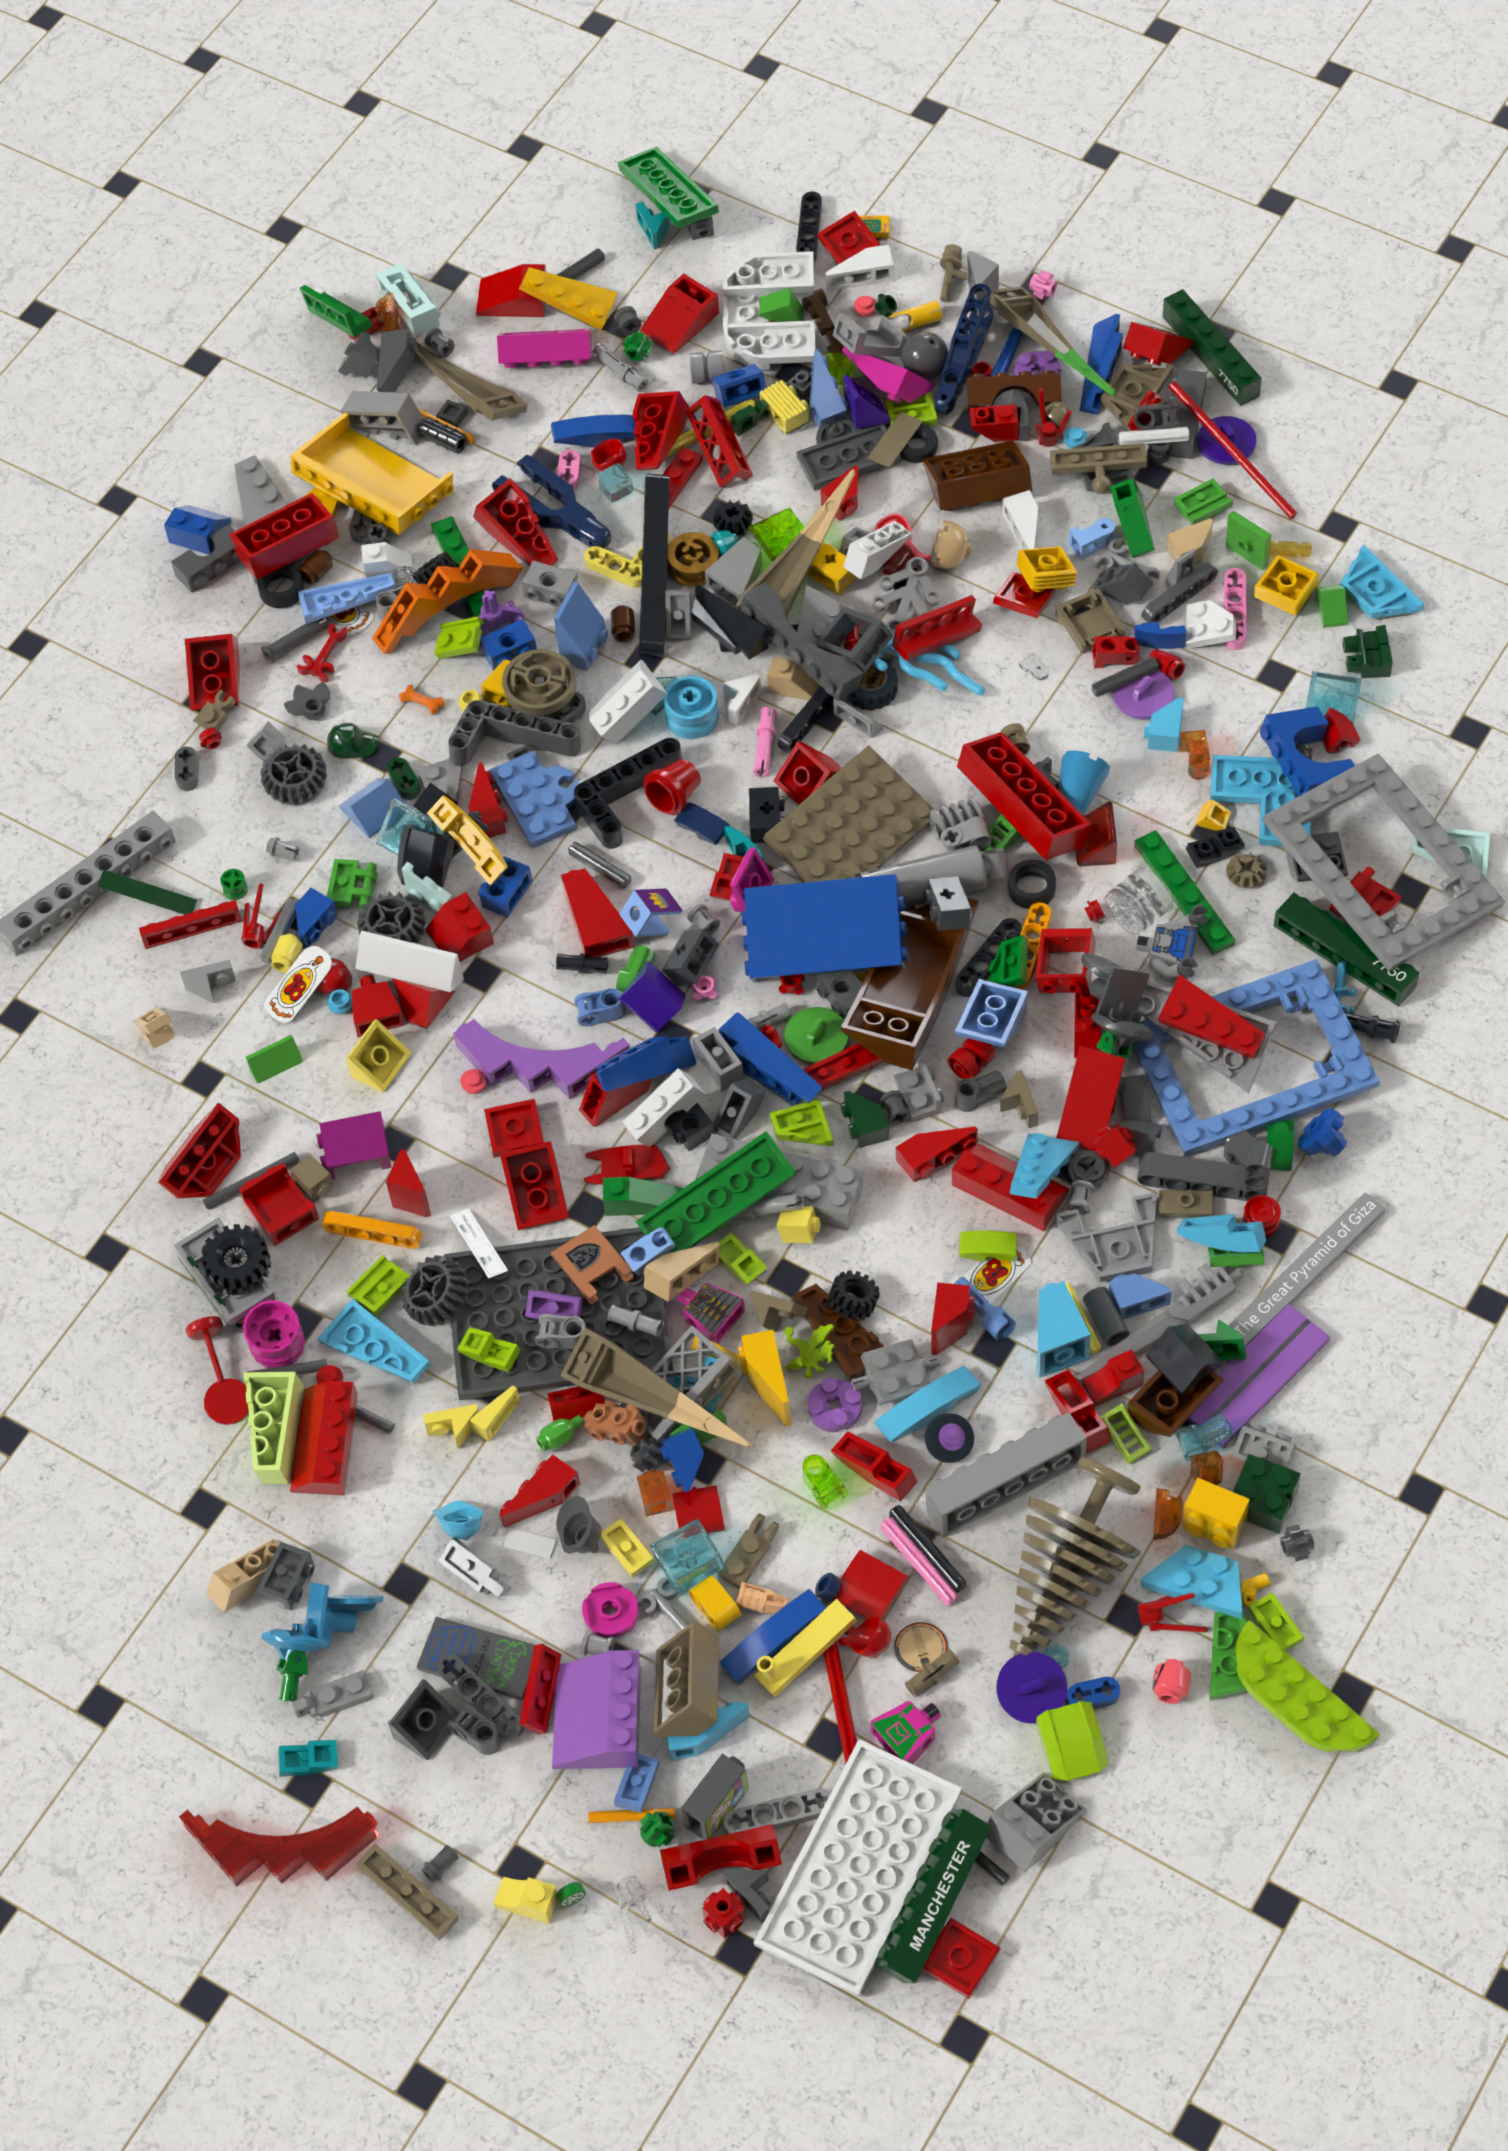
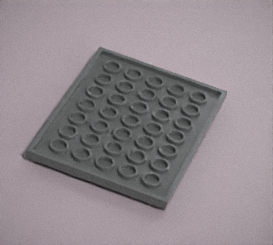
(500, 1308)

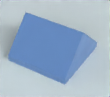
(370, 805)

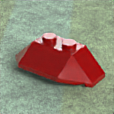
(204, 1156)

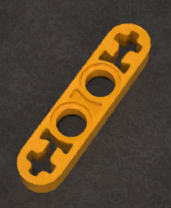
(1033, 945)
(372, 1230)

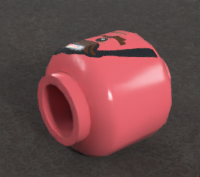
(1171, 1681)

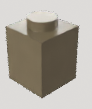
(312, 1178)

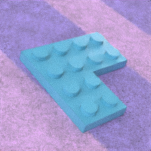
(1252, 781)

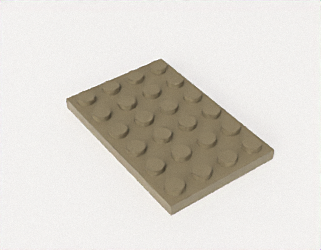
(850, 821)

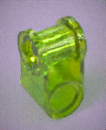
(825, 1485)

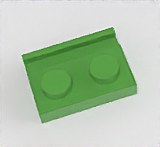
(1203, 502)

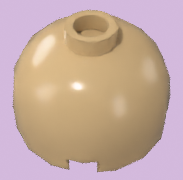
(950, 545)

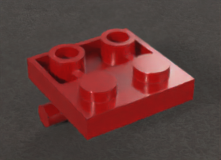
(1375, 894)

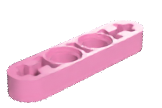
(1236, 608)

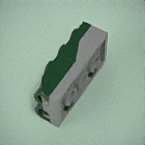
(229, 1307)

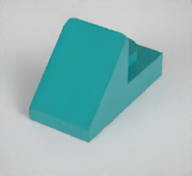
(653, 225)

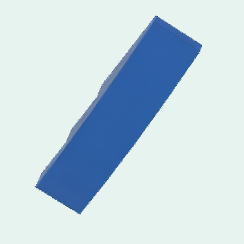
(593, 429)
(772, 1635)

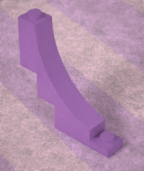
(498, 1059)

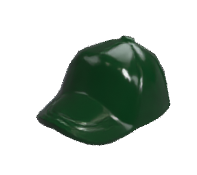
(351, 742)

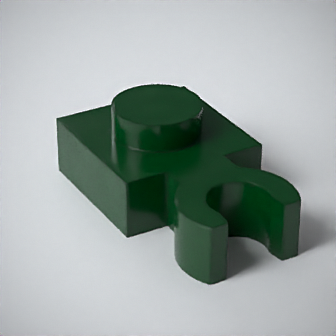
(747, 418)

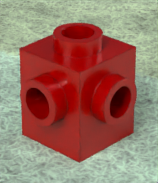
(723, 1921)

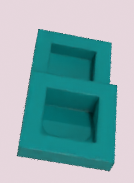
(738, 842)
(307, 1759)

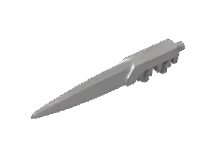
(1186, 1309)

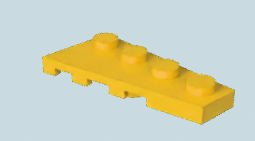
(573, 297)

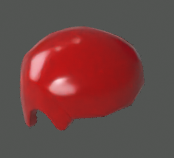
(608, 454)
(337, 978)

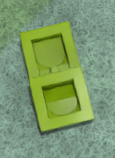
(986, 1243)
(739, 1260)
(488, 1350)

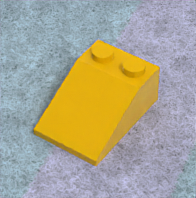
(763, 1368)

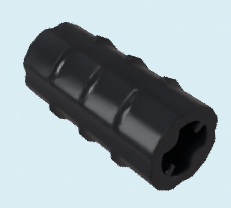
(442, 435)

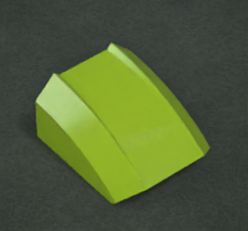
(1072, 1741)

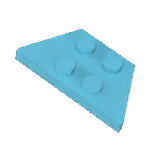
(1377, 588)
(1197, 1571)

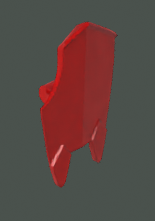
(629, 1161)

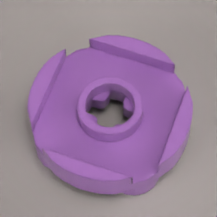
(1037, 361)
(834, 1390)

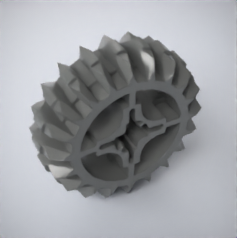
(297, 780)
(393, 915)
(434, 1290)

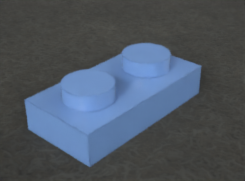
(637, 1784)

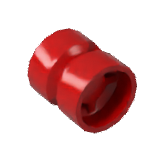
(969, 1058)

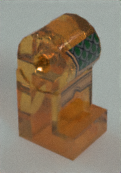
(1198, 752)

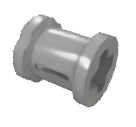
(703, 919)
(1081, 1196)
(595, 1644)

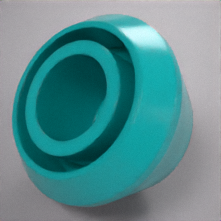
(724, 541)

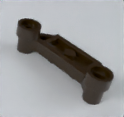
(816, 306)

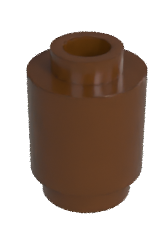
(316, 566)
(622, 623)

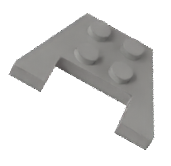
(1118, 1248)

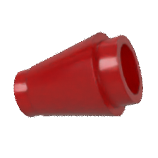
(1169, 664)

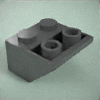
(1331, 845)

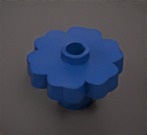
(1323, 1134)

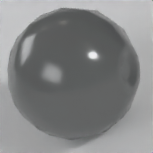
(925, 355)

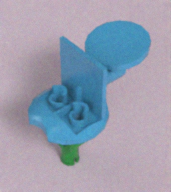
(322, 1618)

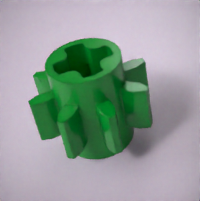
(637, 346)
(657, 1829)

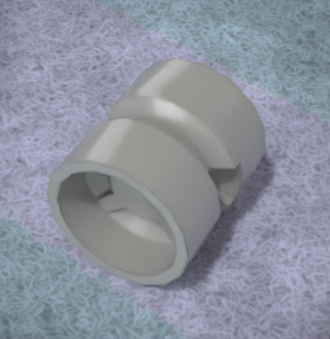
(706, 366)

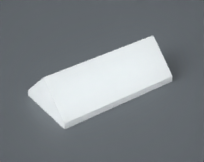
(408, 962)

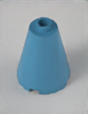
(1081, 778)

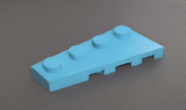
(1040, 1162)
(370, 1341)

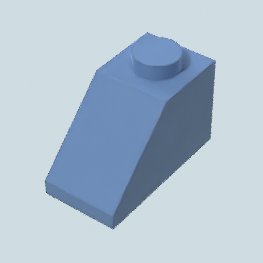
(1137, 1294)

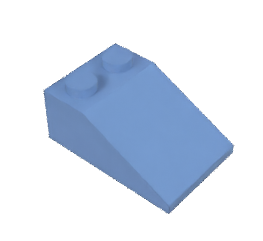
(579, 628)
(993, 1013)

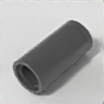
(1106, 1316)

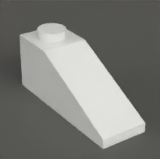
(864, 268)
(1022, 517)

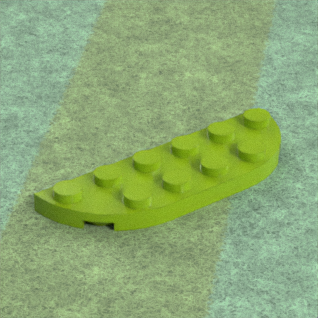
(1297, 1695)

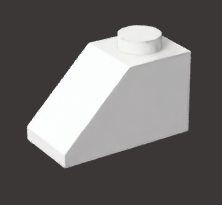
(383, 558)

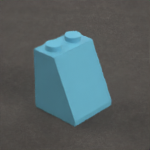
(1061, 1330)

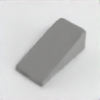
(1182, 567)

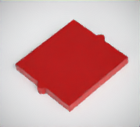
(700, 1505)

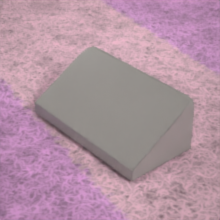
(856, 718)

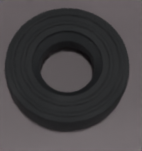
(917, 455)

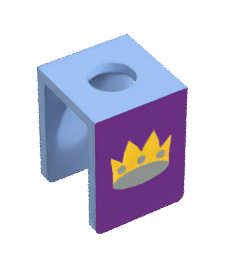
(650, 904)

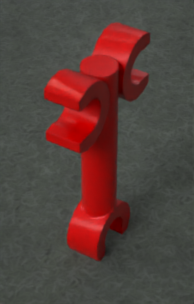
(320, 665)

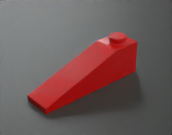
(513, 524)

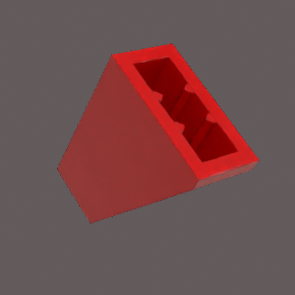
(601, 1105)

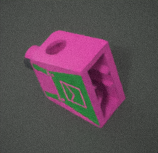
(906, 1730)

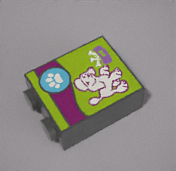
(715, 1797)

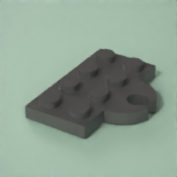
(840, 452)

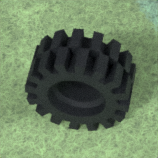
(425, 572)
(850, 1305)

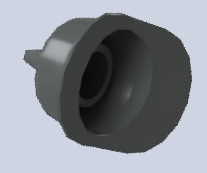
(577, 1527)

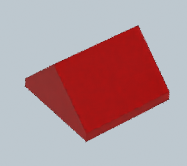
(406, 1188)

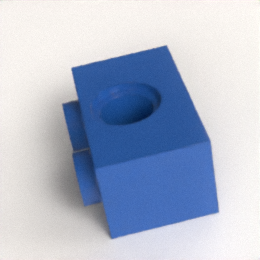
(738, 385)
(507, 643)

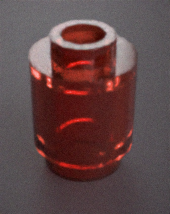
(897, 561)

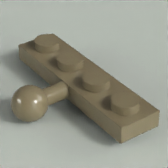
(1098, 461)

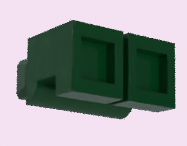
(1372, 653)

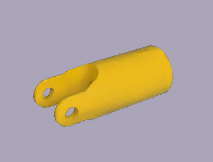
(921, 315)

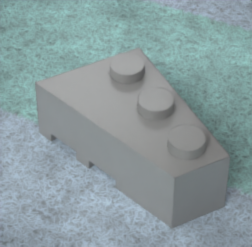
(384, 412)

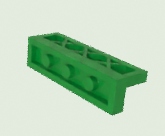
(335, 312)

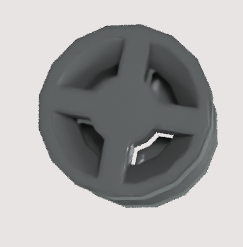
(627, 320)

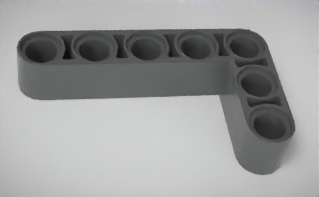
(509, 724)
(1223, 1179)

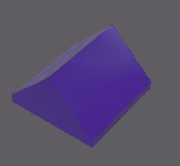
(863, 406)
(653, 997)

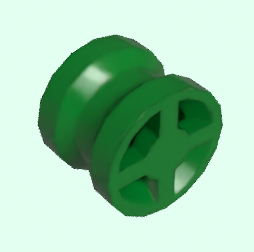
(228, 881)

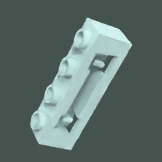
(423, 314)

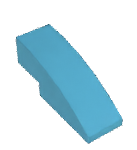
(1224, 1233)

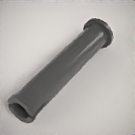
(293, 639)

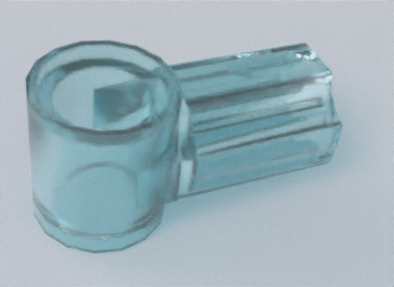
(1199, 1438)

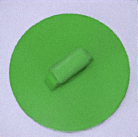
(815, 1034)

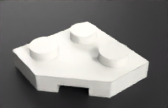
(1208, 624)

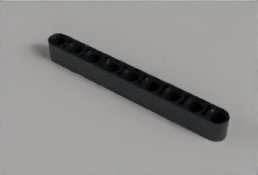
(654, 565)

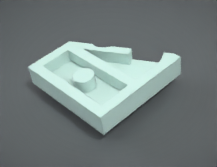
(424, 890)

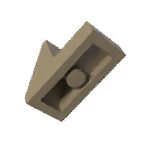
(1019, 1096)
(772, 1309)

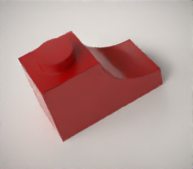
(1116, 1378)

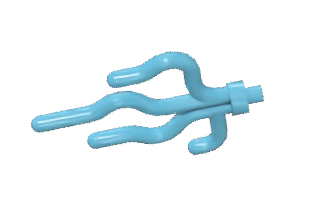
(932, 659)

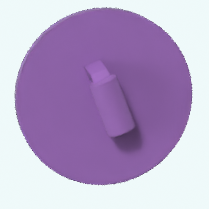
(1144, 695)

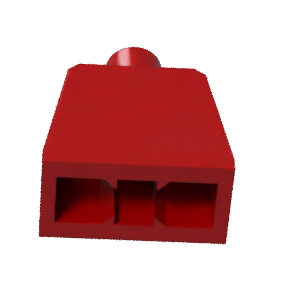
(375, 1002)

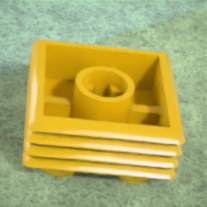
(1046, 568)
(1286, 585)

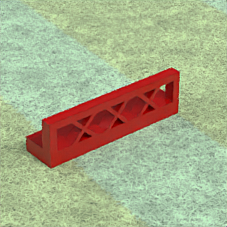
(725, 439)
(937, 631)

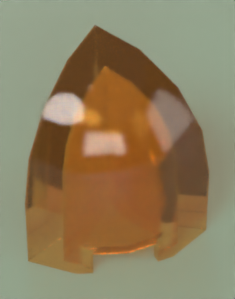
(1167, 1514)

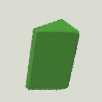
(274, 1059)

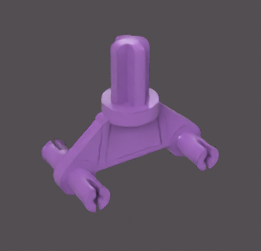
(496, 615)

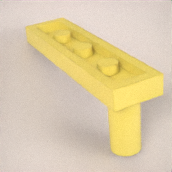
(804, 1649)

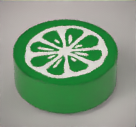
(570, 1894)

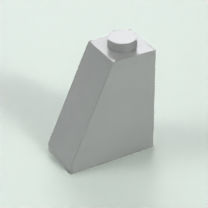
(735, 570)

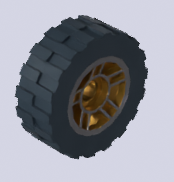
(876, 688)

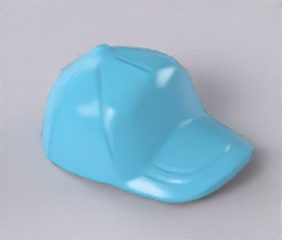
(459, 1519)

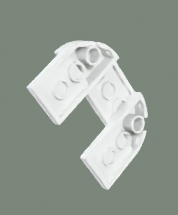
(755, 338)

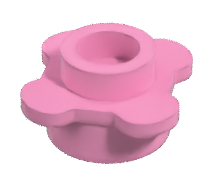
(704, 982)

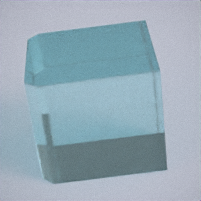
(615, 483)

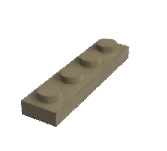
(407, 1891)

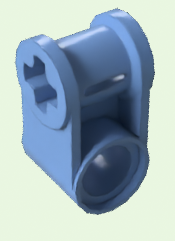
(598, 1007)

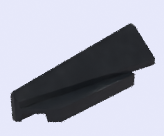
(728, 624)

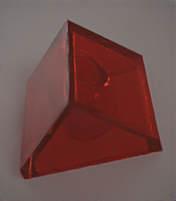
(1101, 840)

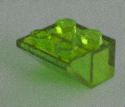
(776, 532)

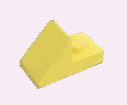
(454, 1420)

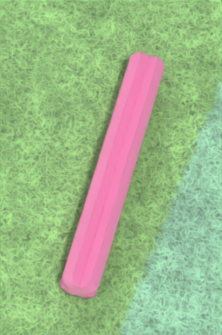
(919, 1561)

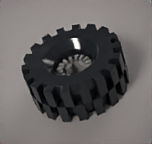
(241, 1245)

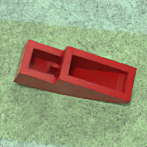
(1073, 1399)
(875, 1465)

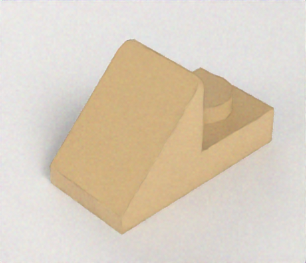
(155, 1027)

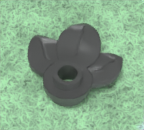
(308, 700)

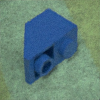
(313, 915)
(685, 1454)

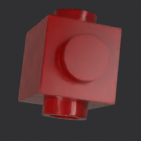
(1115, 1144)

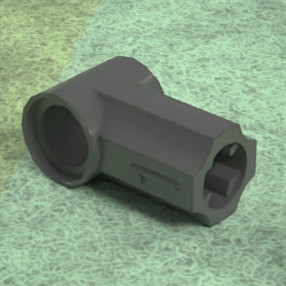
(979, 1089)

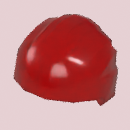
(869, 1638)

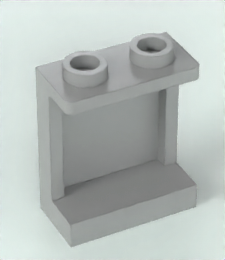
(884, 341)

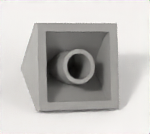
(981, 271)

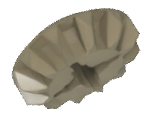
(1246, 879)

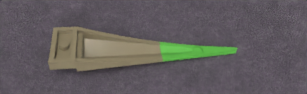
(1028, 315)

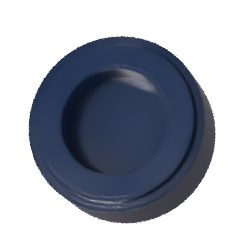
(827, 1587)

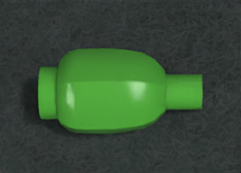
(558, 1433)

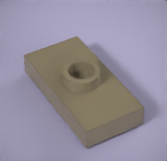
(1185, 1203)

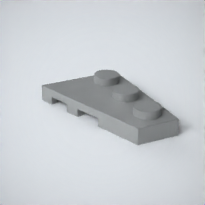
(817, 614)

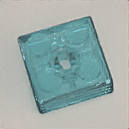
(703, 1558)

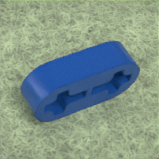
(1093, 1687)

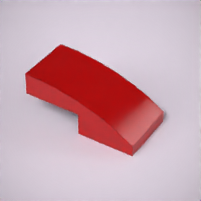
(721, 884)

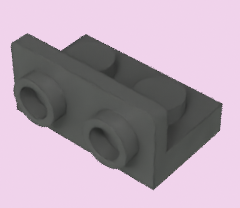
(287, 1575)

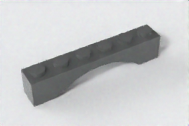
(831, 671)

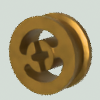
(691, 548)

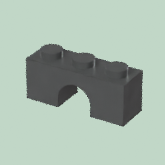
(197, 570)

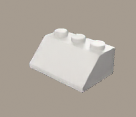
(626, 703)

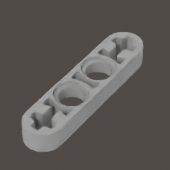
(777, 1808)

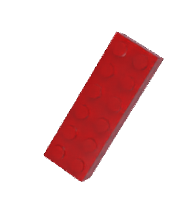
(1023, 795)

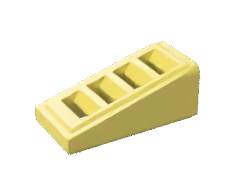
(492, 1417)

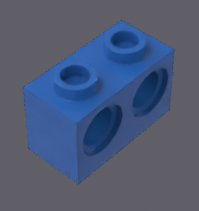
(509, 888)

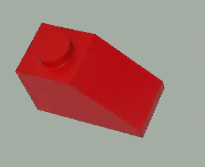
(850, 501)

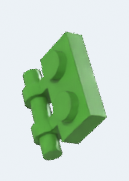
(344, 879)

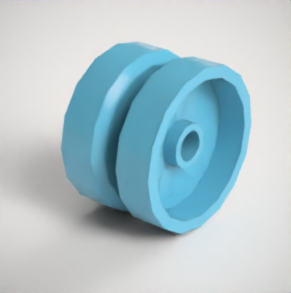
(691, 707)

